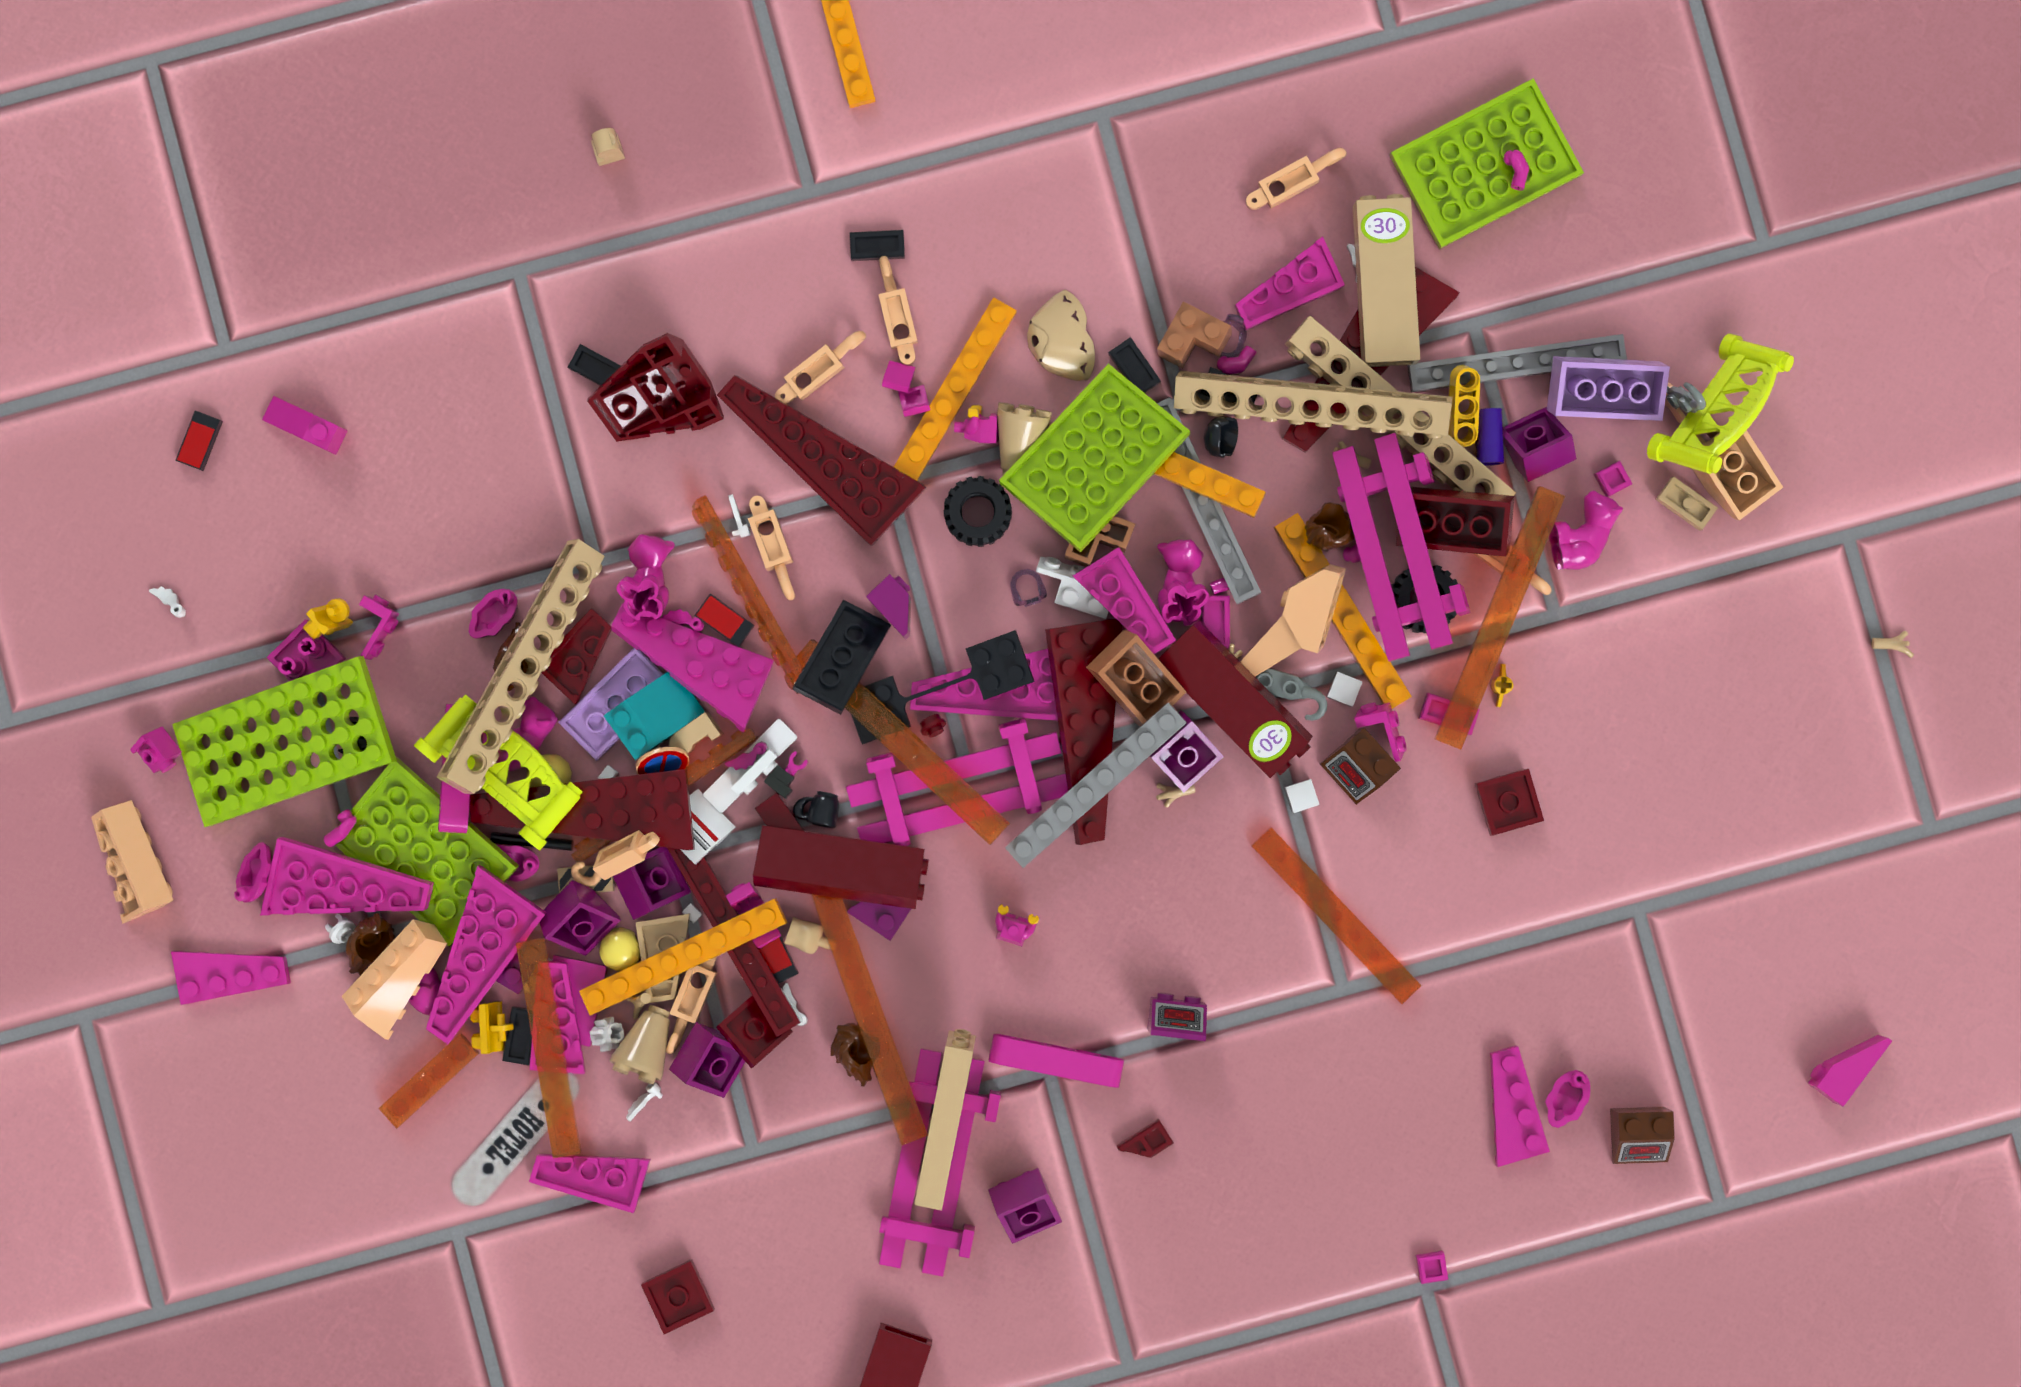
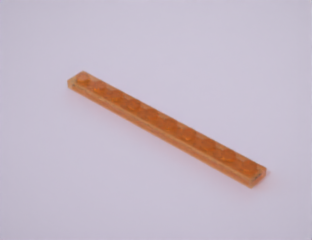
(1499, 617)
(921, 759)
(870, 1018)

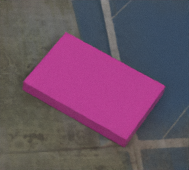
(581, 976)

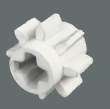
(606, 1034)

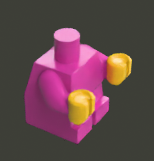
(978, 427)
(1013, 929)

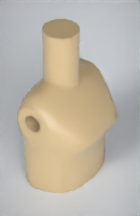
(806, 936)

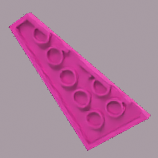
(704, 665)
(1029, 701)
(327, 882)
(481, 949)

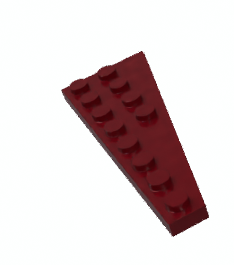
(1432, 300)
(848, 478)
(1083, 710)
(612, 809)

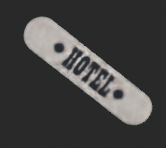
(504, 1147)

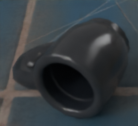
(822, 810)

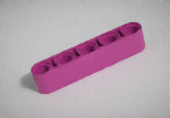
(452, 806)
(1056, 1060)

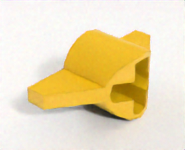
(1501, 685)

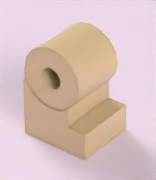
(607, 146)

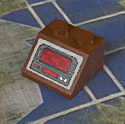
(1360, 765)
(1641, 1134)

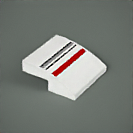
(709, 827)

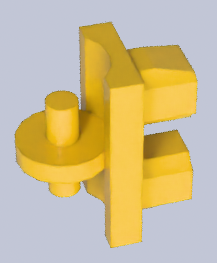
(328, 618)
(492, 1027)

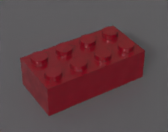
(1464, 521)

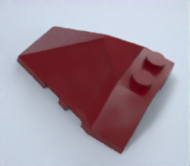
(657, 393)

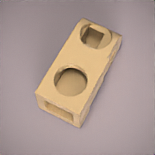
(695, 732)

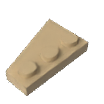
(657, 936)

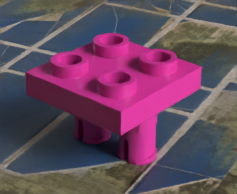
(303, 655)

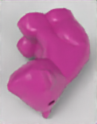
(1583, 546)
(646, 591)
(1180, 596)
(535, 726)

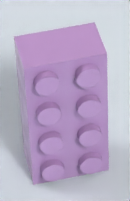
(1608, 388)

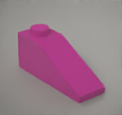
(304, 425)
(1843, 1073)

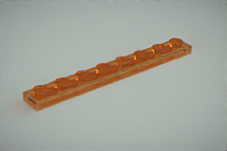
(745, 586)
(696, 771)
(1336, 915)
(548, 1047)

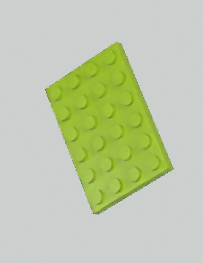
(1461, 171)
(1094, 457)
(400, 832)

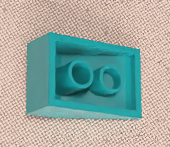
(653, 715)

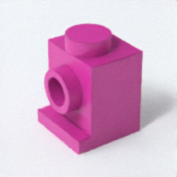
(157, 750)

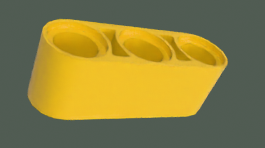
(1460, 392)

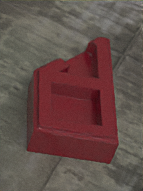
(777, 814)
(1147, 1141)

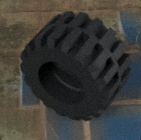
(971, 488)
(1404, 584)

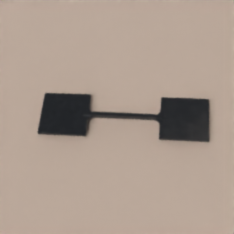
(996, 666)

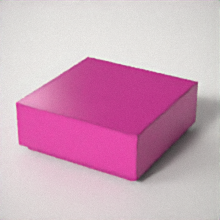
(898, 376)
(914, 401)
(1613, 479)
(1432, 1267)

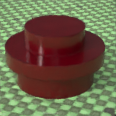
(932, 725)

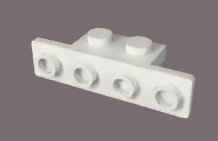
(1070, 591)
(735, 782)

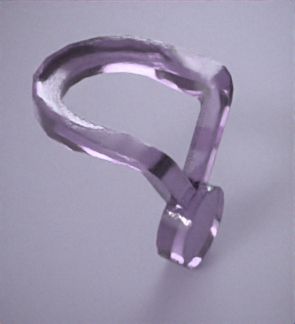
(1237, 322)
(1041, 588)

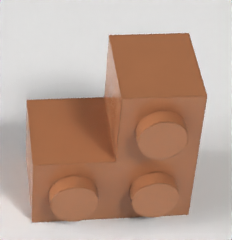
(1193, 328)
(1114, 535)

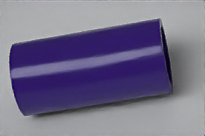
(1490, 432)

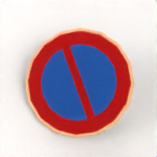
(662, 760)

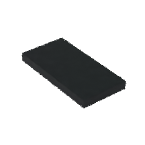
(841, 657)

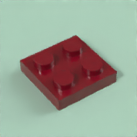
(1509, 802)
(750, 1032)
(677, 1296)

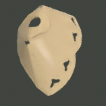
(1062, 337)

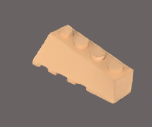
(131, 861)
(394, 977)

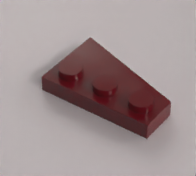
(577, 655)

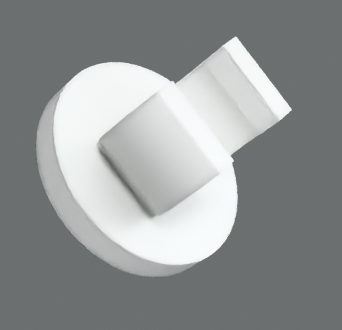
(341, 931)

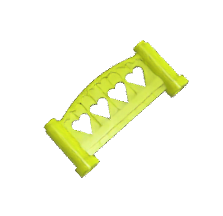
(1739, 358)
(539, 814)

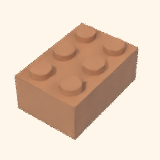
(1135, 677)

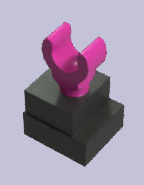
(781, 779)

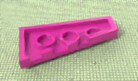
(1296, 284)
(1124, 596)
(217, 975)
(567, 1019)
(1516, 1117)
(595, 1178)

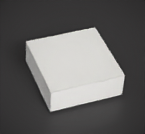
(1344, 689)
(1302, 796)

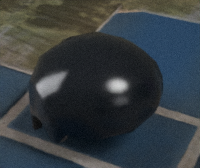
(1221, 436)

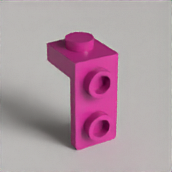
(387, 624)
(1373, 714)
(744, 898)

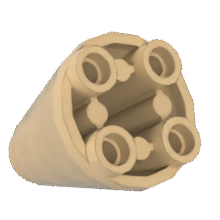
(1018, 430)
(644, 1046)

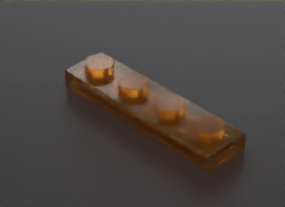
(429, 1080)

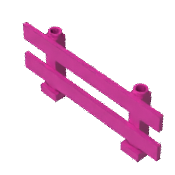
(1396, 479)
(1016, 753)
(940, 1233)

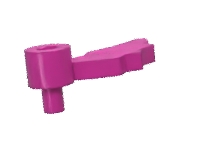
(681, 618)
(747, 759)

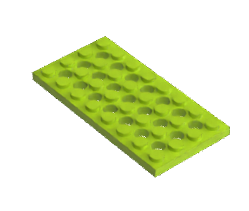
(291, 725)

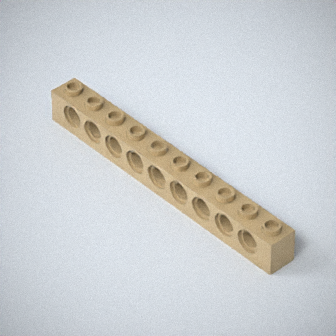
(1353, 367)
(1325, 395)
(455, 769)

